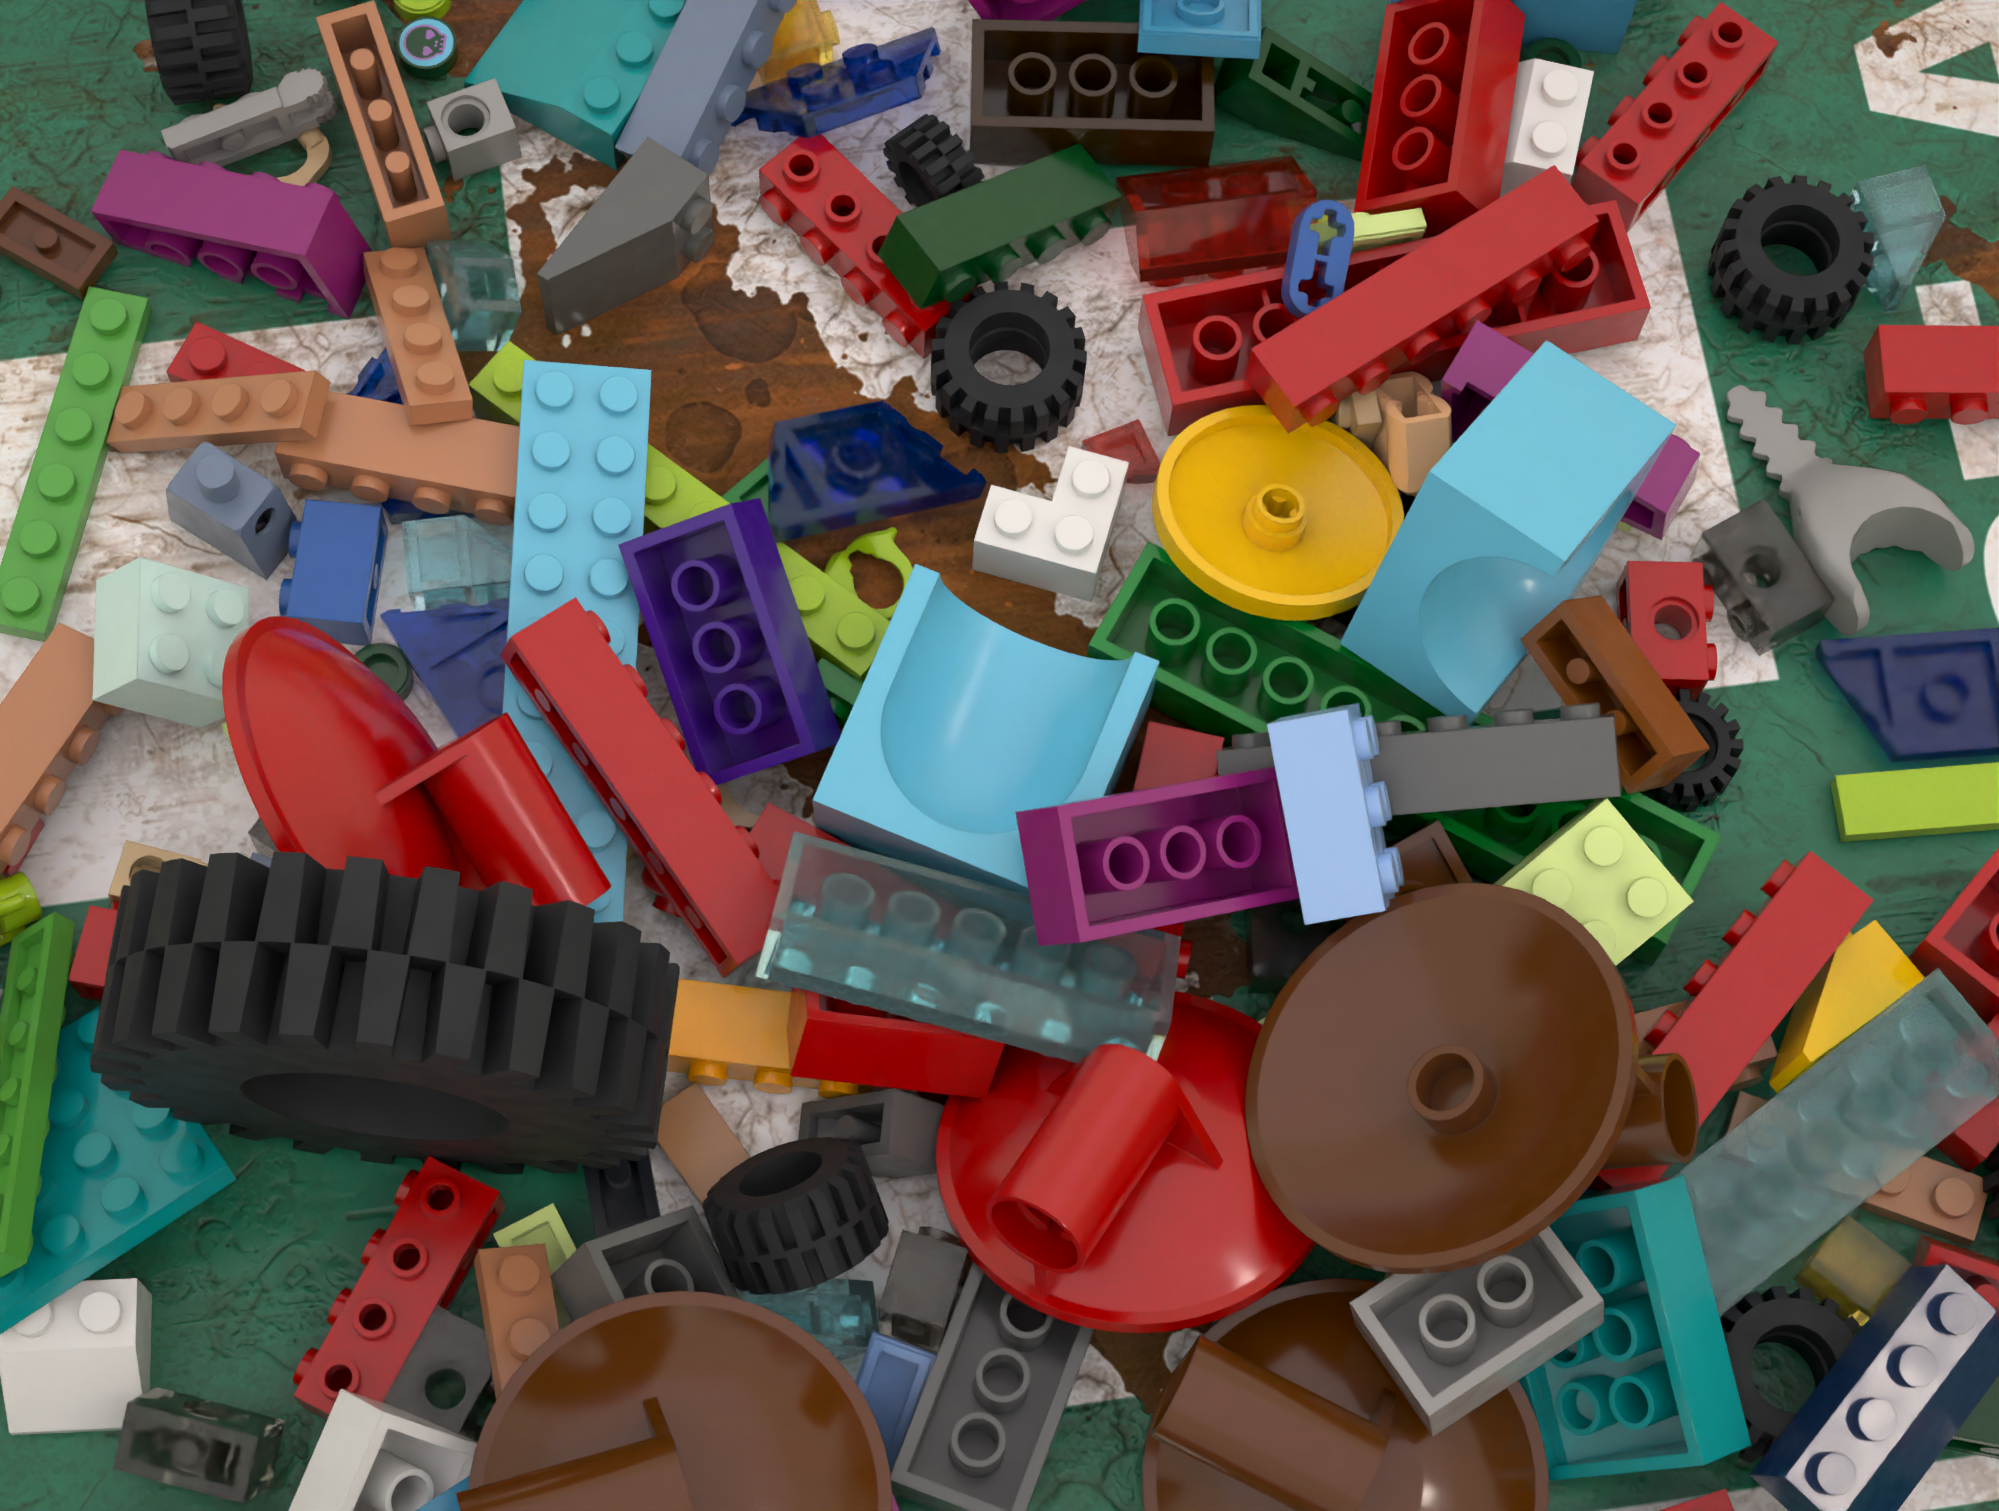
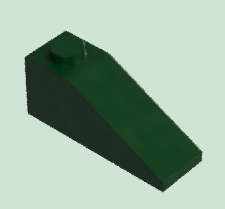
(1295, 97)

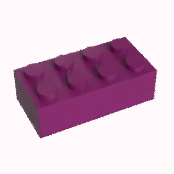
(1156, 856)

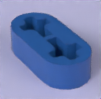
(1303, 256)

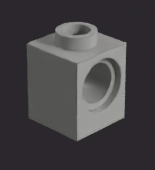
(472, 107)

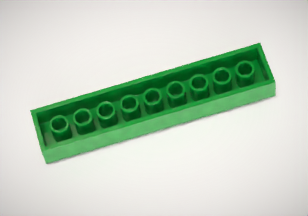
(1243, 670)

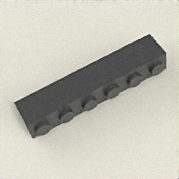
(1479, 764)

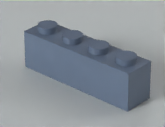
(703, 77)

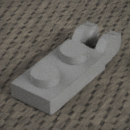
(254, 121)

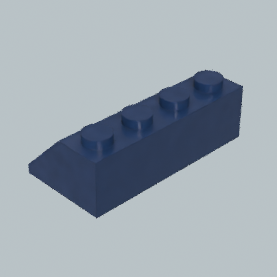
(1888, 1399)

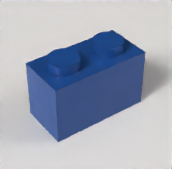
(336, 569)

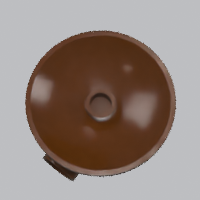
(1455, 1081)
(680, 1412)
(1303, 1417)

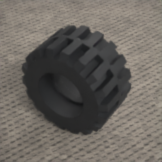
(200, 48)
(1800, 218)
(1016, 323)
(796, 1215)
(1790, 1321)

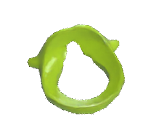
(882, 547)

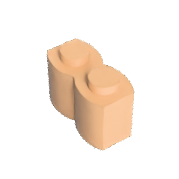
(1412, 431)

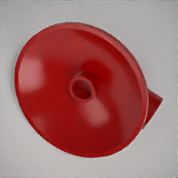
(355, 774)
(1120, 1180)

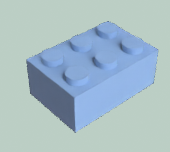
(1335, 813)

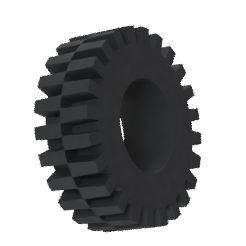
(386, 1014)

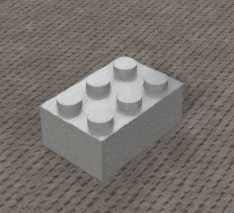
(1477, 1328)

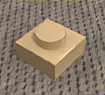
(1360, 417)

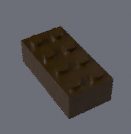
(1086, 84)

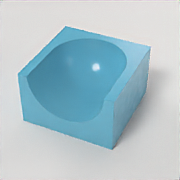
(1505, 531)
(967, 731)

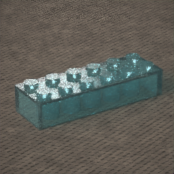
(960, 955)
(1839, 1134)

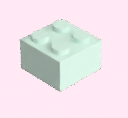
(165, 640)

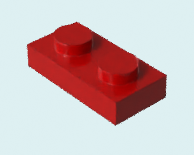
(216, 355)

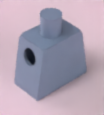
(224, 502)

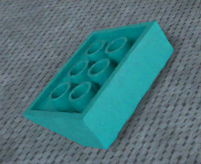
(578, 66)
(1657, 1374)

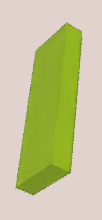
(1916, 802)

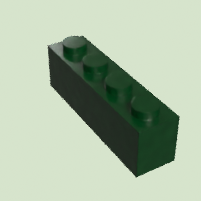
(1000, 226)

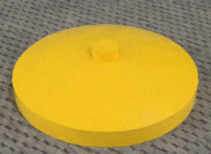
(1275, 515)

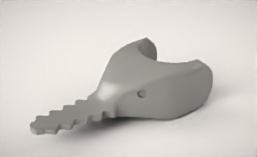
(1846, 508)

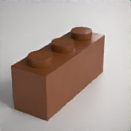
(1597, 661)

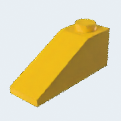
(1845, 995)

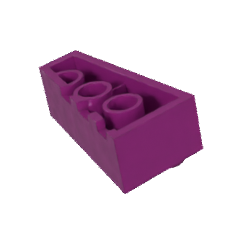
(236, 226)
(1489, 363)

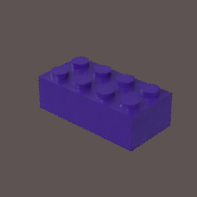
(730, 641)

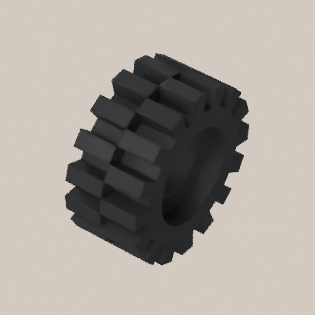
(930, 161)
(1720, 760)

